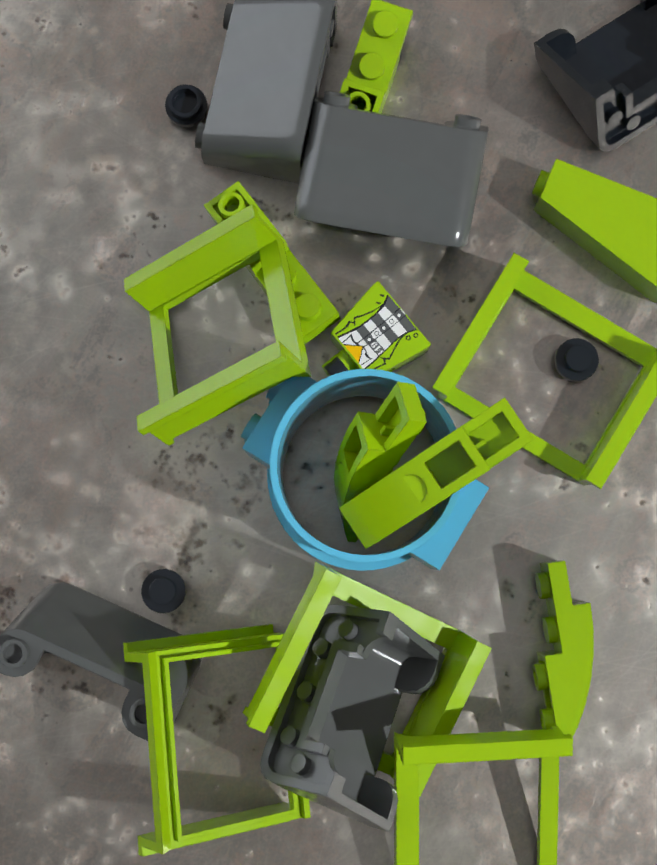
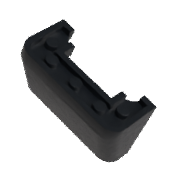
(607, 75)

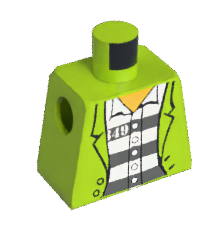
(375, 336)

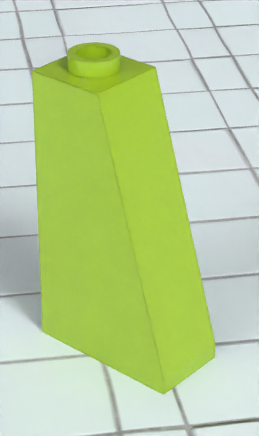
(604, 220)

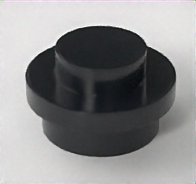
(186, 105)
(576, 359)
(163, 591)

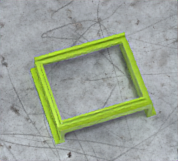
(191, 270)
(628, 414)
(155, 659)
(436, 708)
(472, 747)

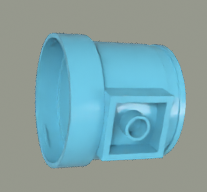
(297, 399)

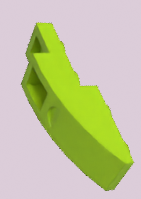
(377, 55)
(313, 306)
(376, 445)
(436, 473)
(566, 670)

